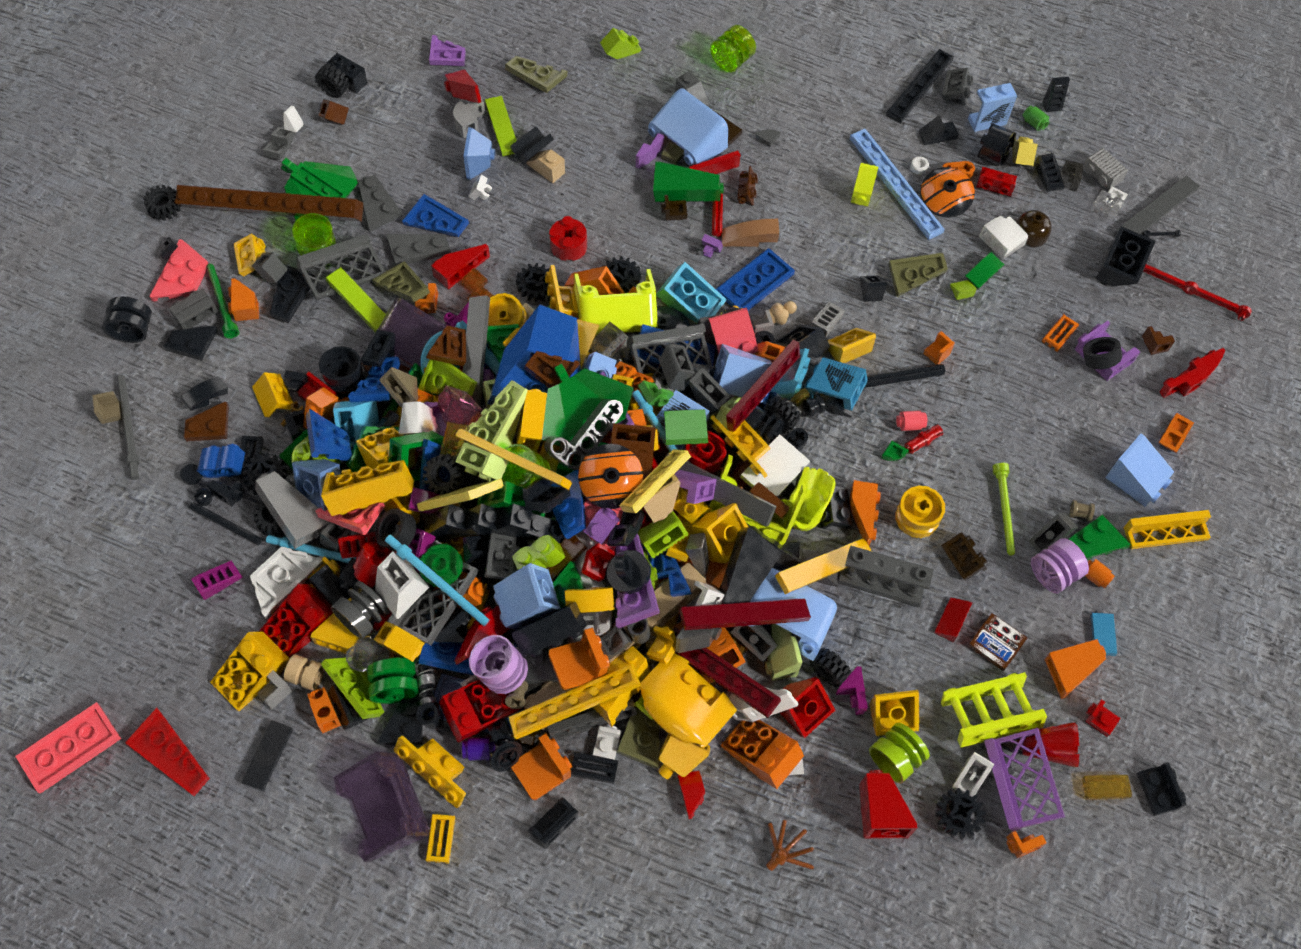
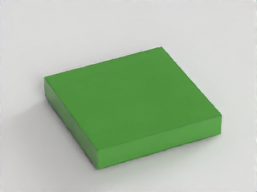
(685, 427)

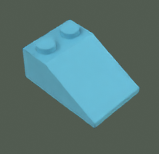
(690, 294)

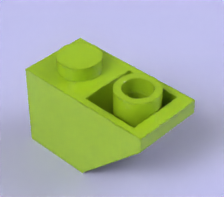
(619, 44)

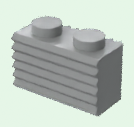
(1105, 168)

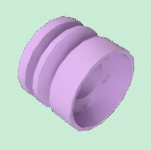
(1059, 565)
(498, 664)

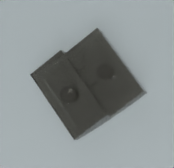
(612, 343)

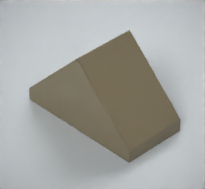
(400, 386)

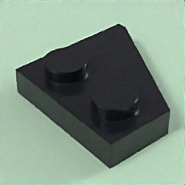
(403, 724)

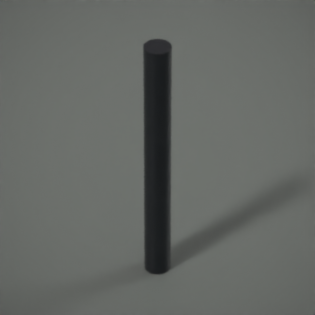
(226, 523)

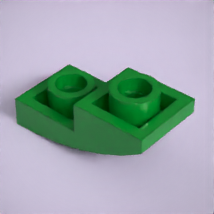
(984, 270)

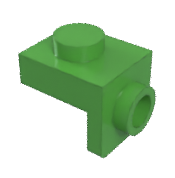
(654, 395)

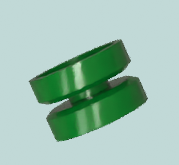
(392, 680)

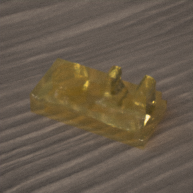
(452, 443)

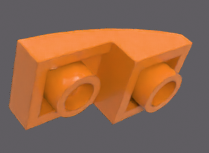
(629, 371)

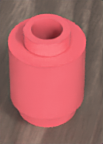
(911, 420)

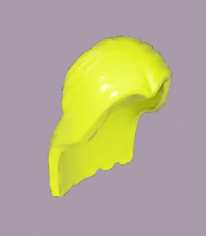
(819, 493)

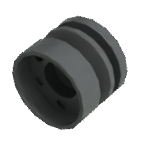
(364, 606)

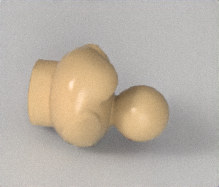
(780, 313)

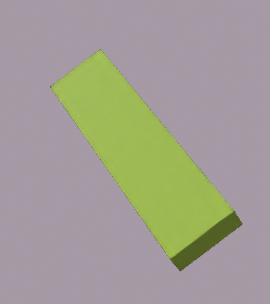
(501, 124)
(356, 298)

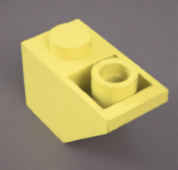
(1024, 151)

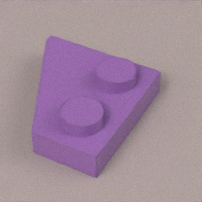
(446, 53)

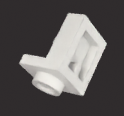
(607, 742)

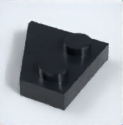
(191, 342)

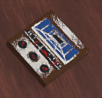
(997, 642)

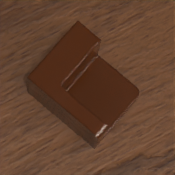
(333, 111)
(1156, 342)

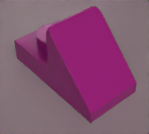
(855, 685)

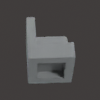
(764, 324)
(274, 691)

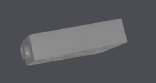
(290, 509)

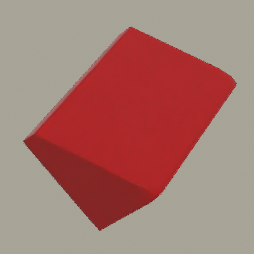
(953, 618)

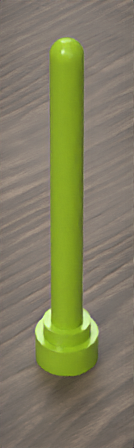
(1001, 472)

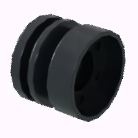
(341, 370)
(768, 429)

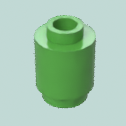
(1036, 118)

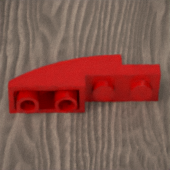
(1194, 376)

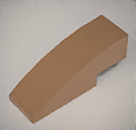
(751, 233)

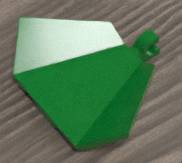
(319, 179)
(575, 400)

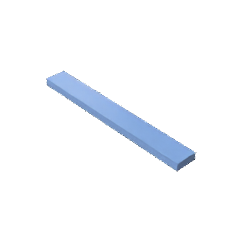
(897, 184)

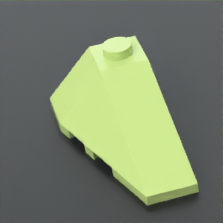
(501, 419)
(785, 658)

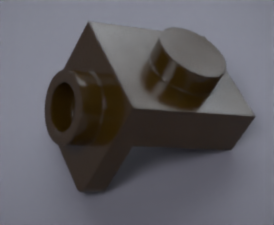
(674, 209)

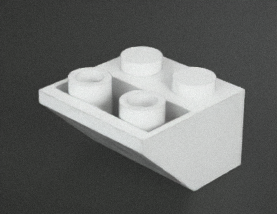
(398, 584)

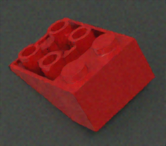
(297, 619)
(464, 717)

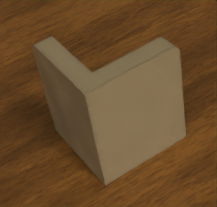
(107, 407)

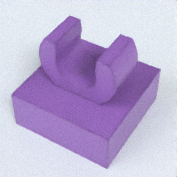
(710, 245)

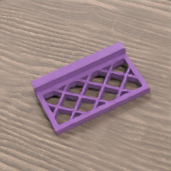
(1007, 789)

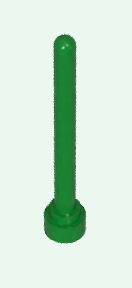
(229, 328)

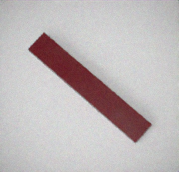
(763, 386)
(744, 614)
(731, 679)

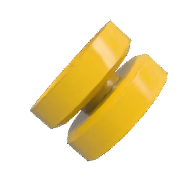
(506, 310)
(920, 511)

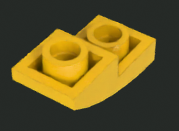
(592, 599)

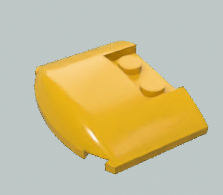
(685, 702)

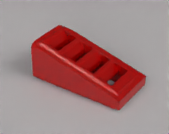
(344, 544)

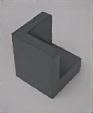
(269, 267)

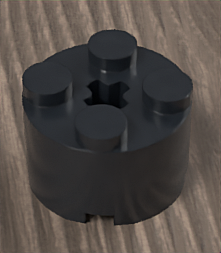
(996, 144)

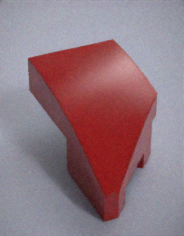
(692, 791)

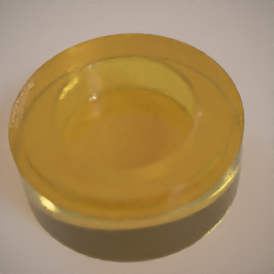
(798, 397)

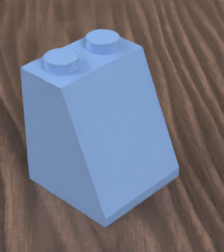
(738, 370)
(1141, 472)
(525, 596)

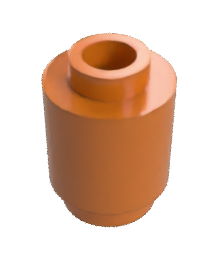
(1099, 573)

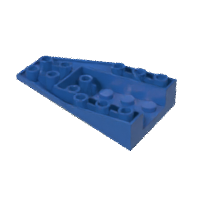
(543, 332)

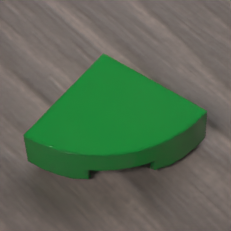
(894, 452)

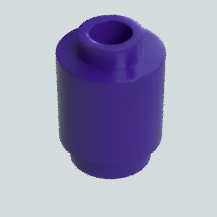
(477, 748)

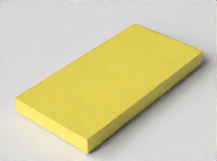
(460, 495)

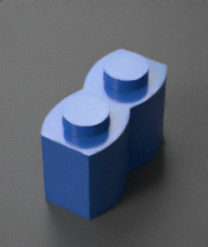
(221, 461)

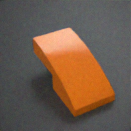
(1176, 432)

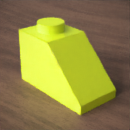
(864, 184)

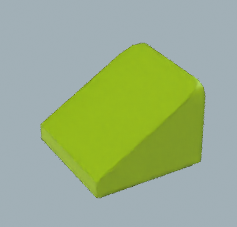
(963, 289)

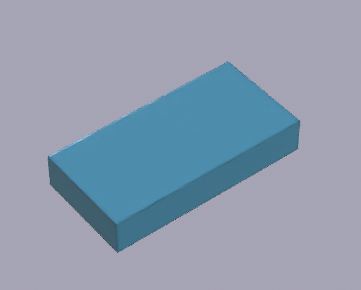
(1104, 630)

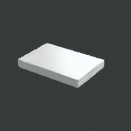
(780, 463)

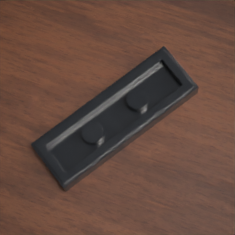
(267, 756)

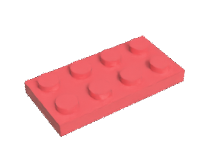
(68, 748)

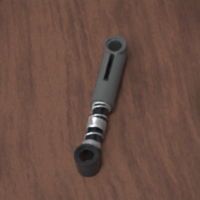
(426, 682)

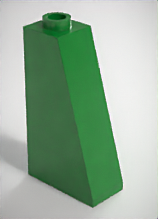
(685, 184)

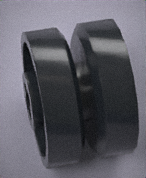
(126, 319)

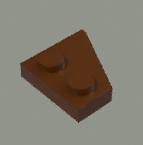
(543, 366)

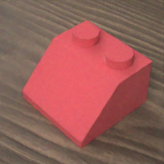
(734, 330)

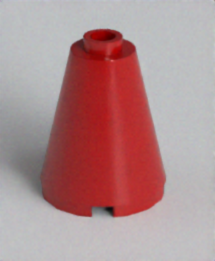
(1060, 744)

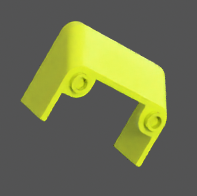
(624, 310)
(778, 528)

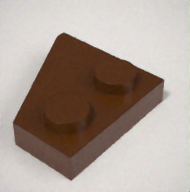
(450, 347)
(208, 425)

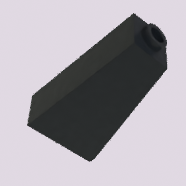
(747, 566)

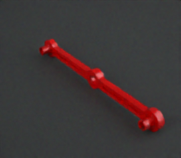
(1242, 311)

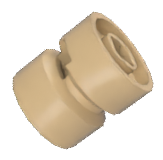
(304, 672)

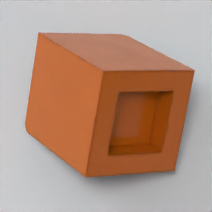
(939, 349)

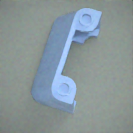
(691, 126)
(820, 607)

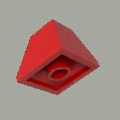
(812, 706)

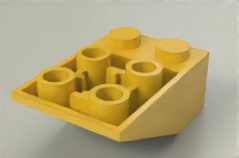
(248, 668)

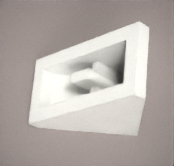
(973, 774)

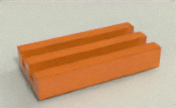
(1053, 342)

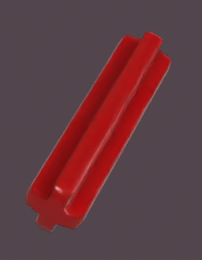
(717, 217)

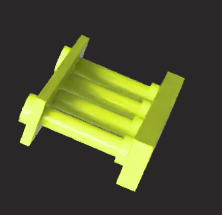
(996, 729)

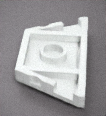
(280, 575)

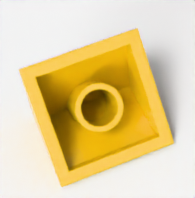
(851, 345)
(895, 708)

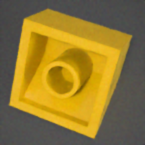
(721, 531)

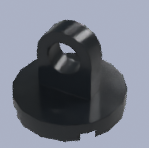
(628, 572)

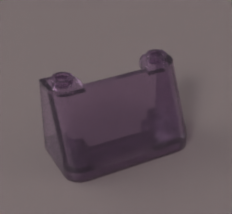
(411, 328)
(383, 804)

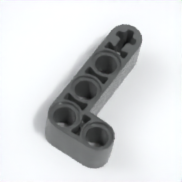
(587, 430)

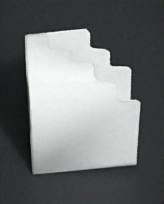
(1003, 236)
(417, 418)

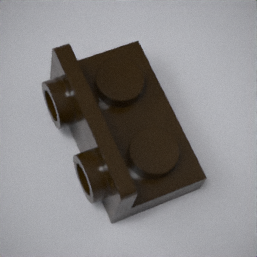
(964, 556)

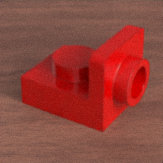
(1101, 718)

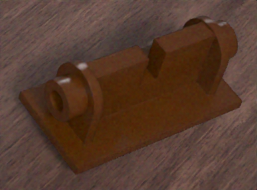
(747, 181)

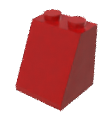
(884, 808)

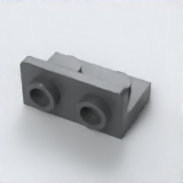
(957, 85)
(499, 556)

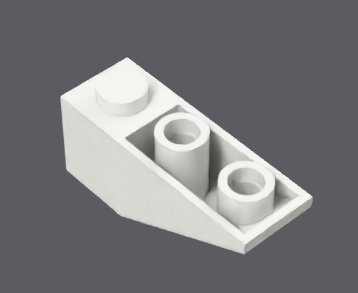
(747, 713)

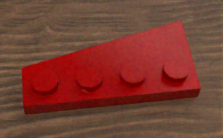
(166, 751)

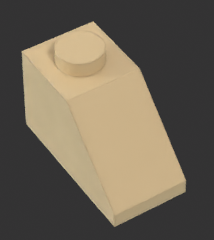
(548, 164)
(663, 501)

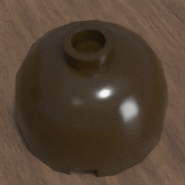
(1037, 227)

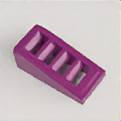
(420, 543)
(212, 588)

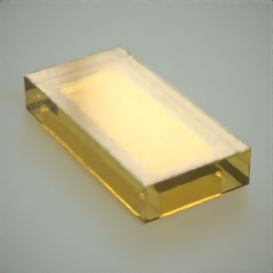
(1106, 787)

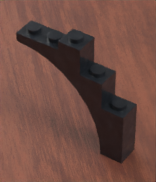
(483, 520)

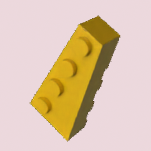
(366, 487)

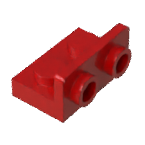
(996, 181)

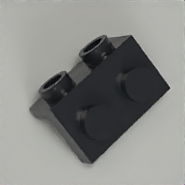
(543, 497)
(838, 510)

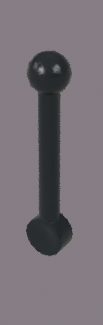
(1177, 233)

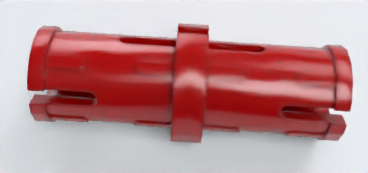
(923, 439)

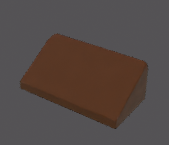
(762, 492)

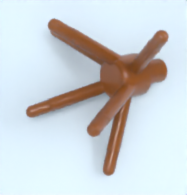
(781, 855)

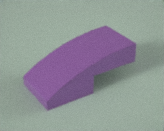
(649, 152)

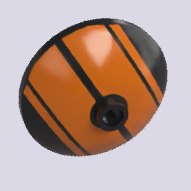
(945, 200)
(594, 480)

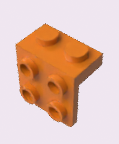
(579, 661)
(542, 768)

